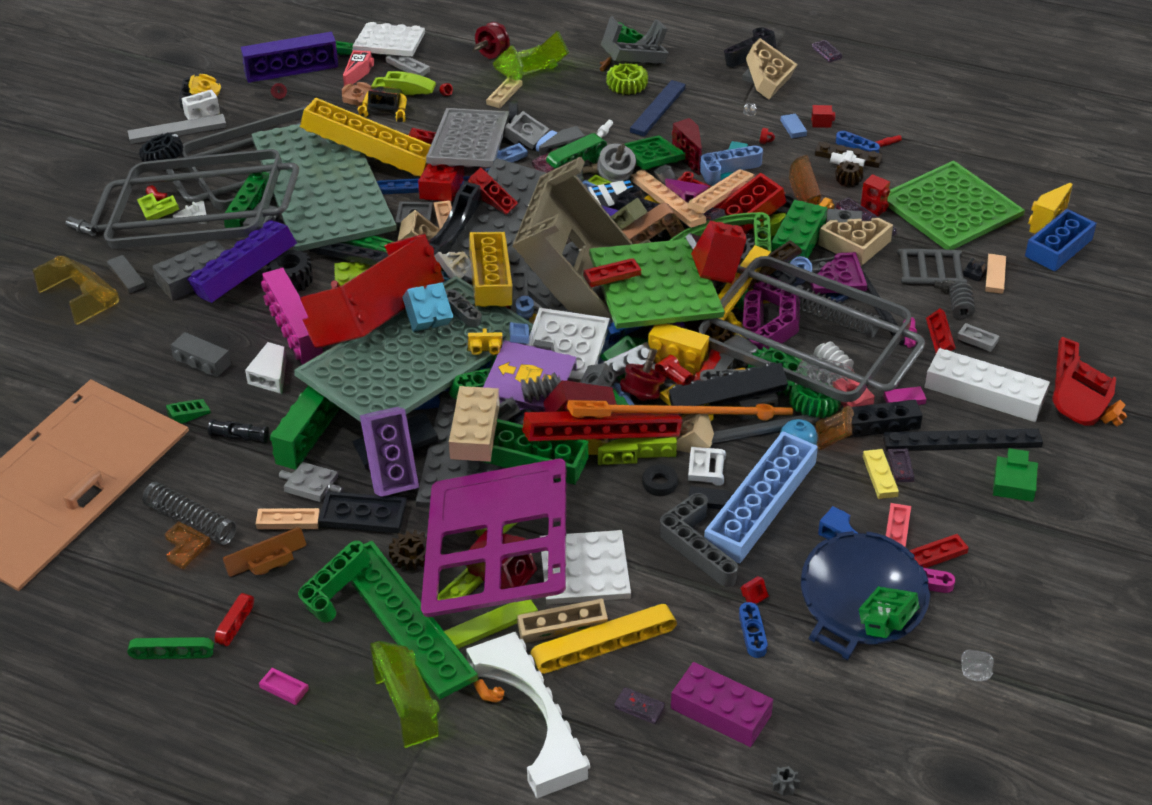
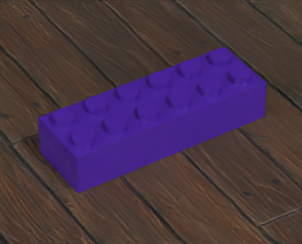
(289, 57)
(241, 260)

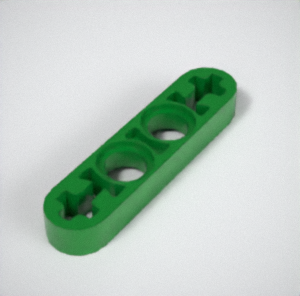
(146, 648)

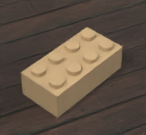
(474, 424)

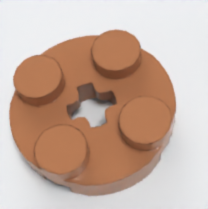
(355, 94)

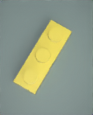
(880, 474)

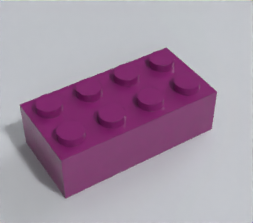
(721, 704)

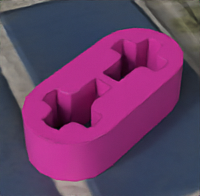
(936, 580)

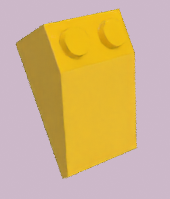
(1049, 207)

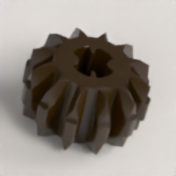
(849, 173)

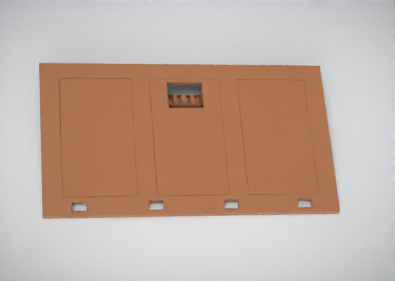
(95, 442)

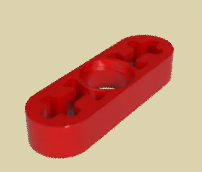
(234, 619)

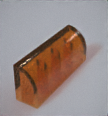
(804, 181)

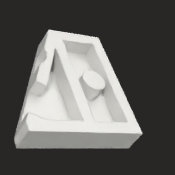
(454, 263)

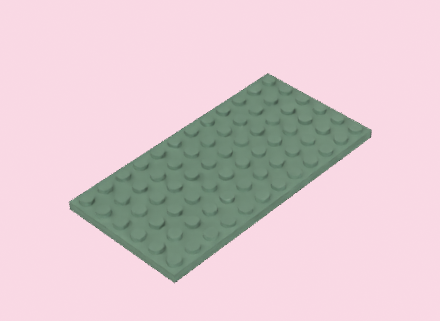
(334, 191)
(400, 365)

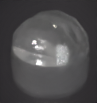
(750, 109)

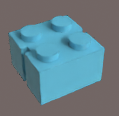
(426, 304)

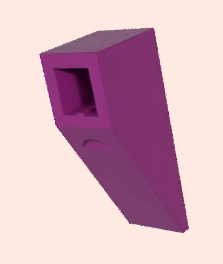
(685, 190)

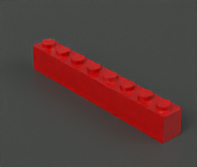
(564, 426)

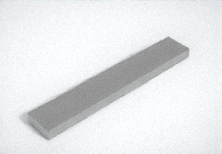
(179, 128)

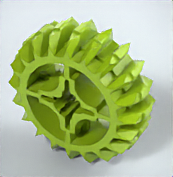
(627, 78)

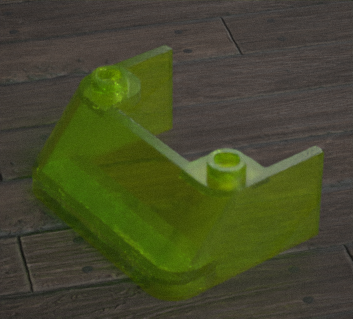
(518, 64)
(415, 707)

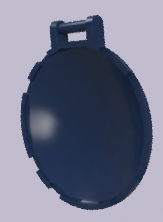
(843, 576)

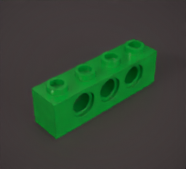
(247, 197)

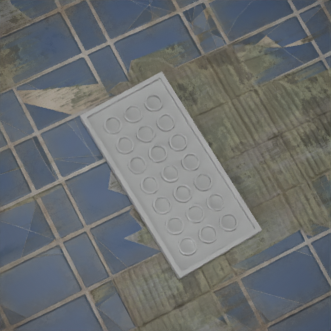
(468, 138)

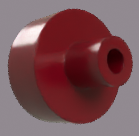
(278, 86)

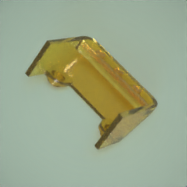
(96, 292)

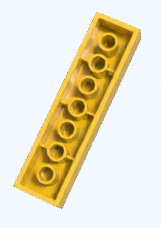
(365, 136)

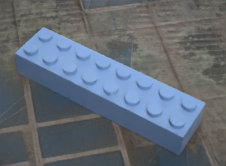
(761, 496)

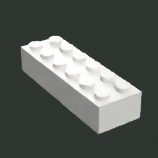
(987, 384)

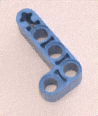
(730, 160)

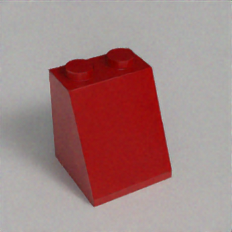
(719, 251)

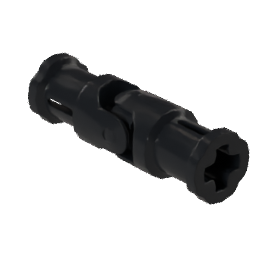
(239, 430)

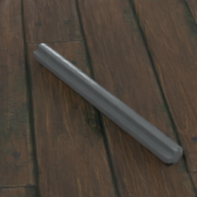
(757, 429)

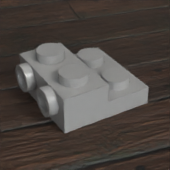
(525, 130)

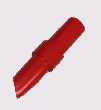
(889, 140)

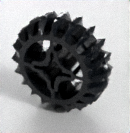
(161, 148)

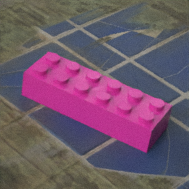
(288, 312)

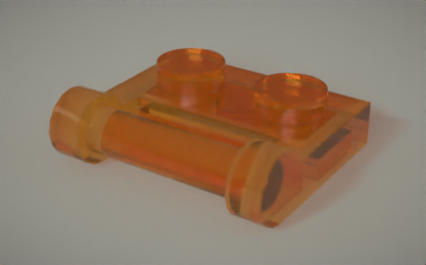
(834, 428)

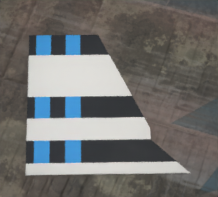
(606, 192)

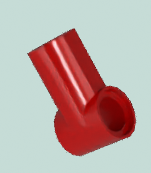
(671, 368)

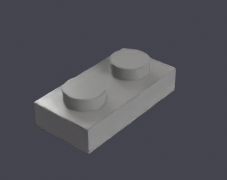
(978, 337)

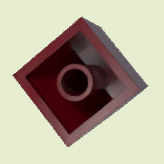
(514, 570)

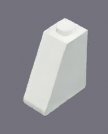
(268, 368)

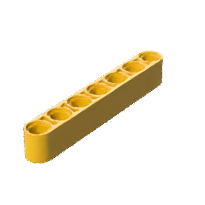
(603, 638)

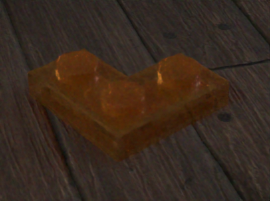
(189, 544)

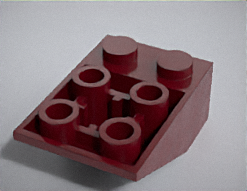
(687, 138)

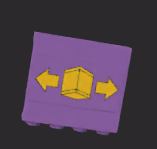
(525, 362)

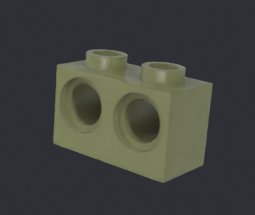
(629, 213)

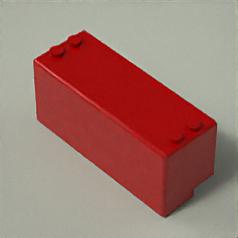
(371, 296)

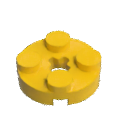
(203, 83)

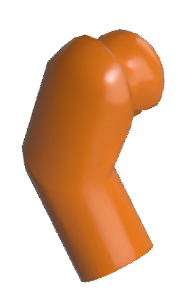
(486, 694)

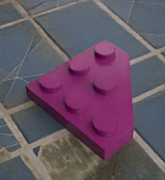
(843, 269)

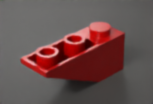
(492, 192)

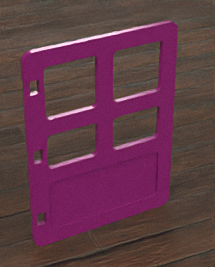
(491, 503)

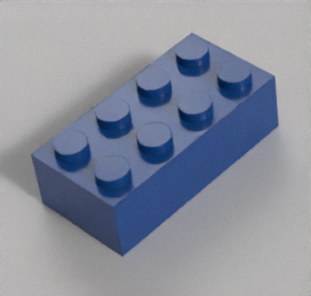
(1060, 239)

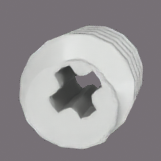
(832, 352)

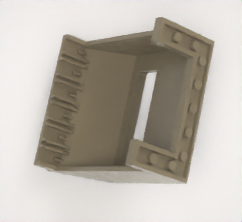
(561, 210)

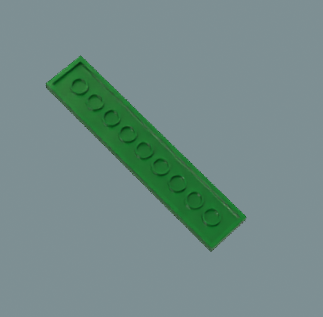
(401, 615)

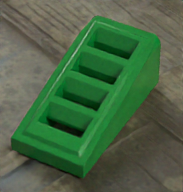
(183, 412)

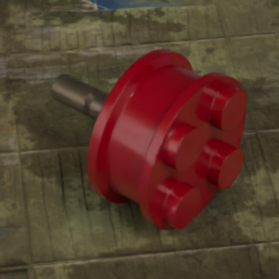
(491, 40)
(643, 379)

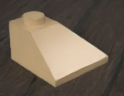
(695, 432)

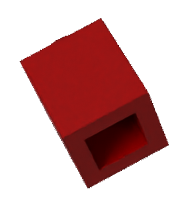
(822, 116)

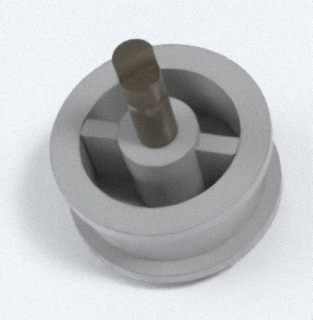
(616, 162)

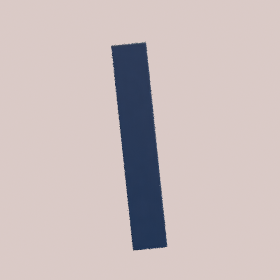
(657, 108)

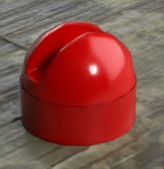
(446, 89)

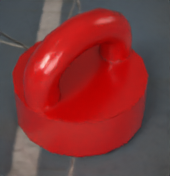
(763, 138)

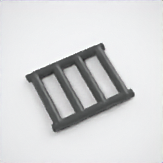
(938, 253)

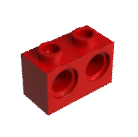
(875, 194)

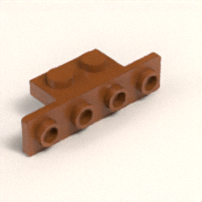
(266, 554)

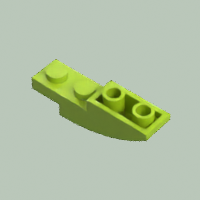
(407, 82)
(630, 449)

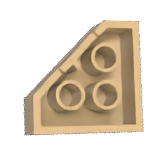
(769, 68)
(856, 236)

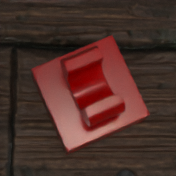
(754, 590)

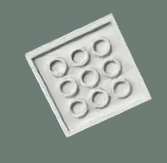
(389, 39)
(572, 335)
(593, 568)

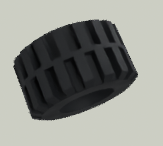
(297, 267)

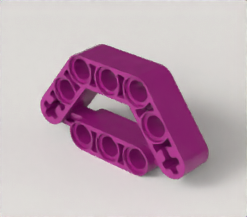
(781, 327)

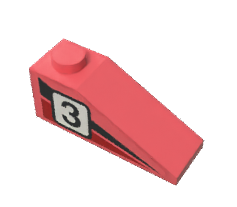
(358, 66)

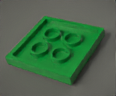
(655, 152)

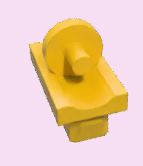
(484, 342)

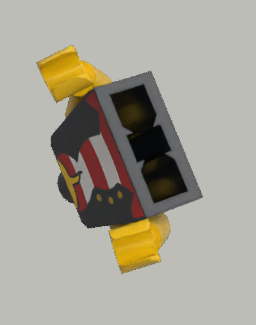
(384, 98)

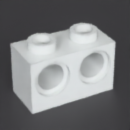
(203, 103)

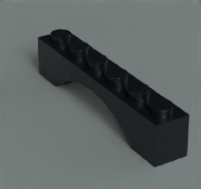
(464, 206)

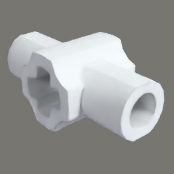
(847, 156)

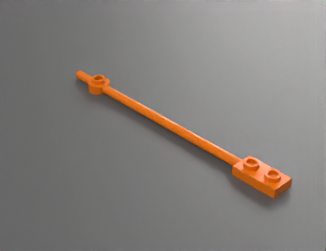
(601, 408)

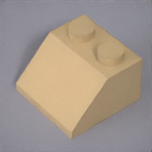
(415, 225)

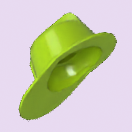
(775, 222)

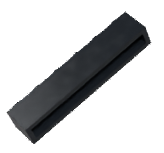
(731, 388)

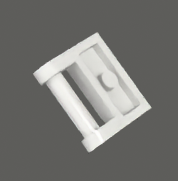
(700, 463)

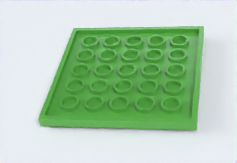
(952, 205)
(665, 290)

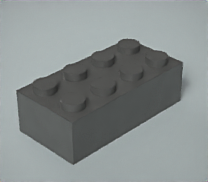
(173, 273)

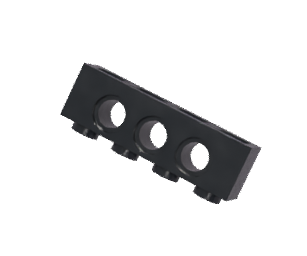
(885, 418)

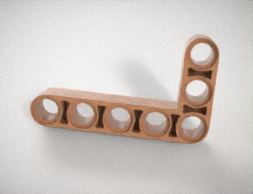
(654, 222)

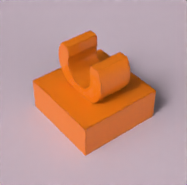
(1114, 413)

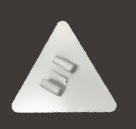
(194, 210)

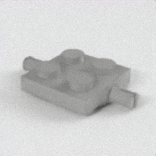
(310, 481)

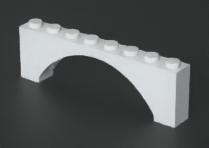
(560, 759)

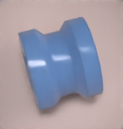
(528, 309)

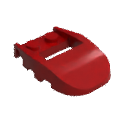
(1080, 401)

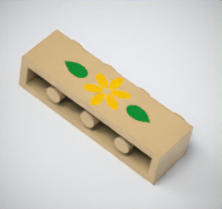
(561, 620)

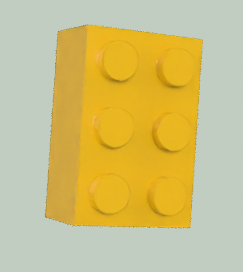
(686, 345)

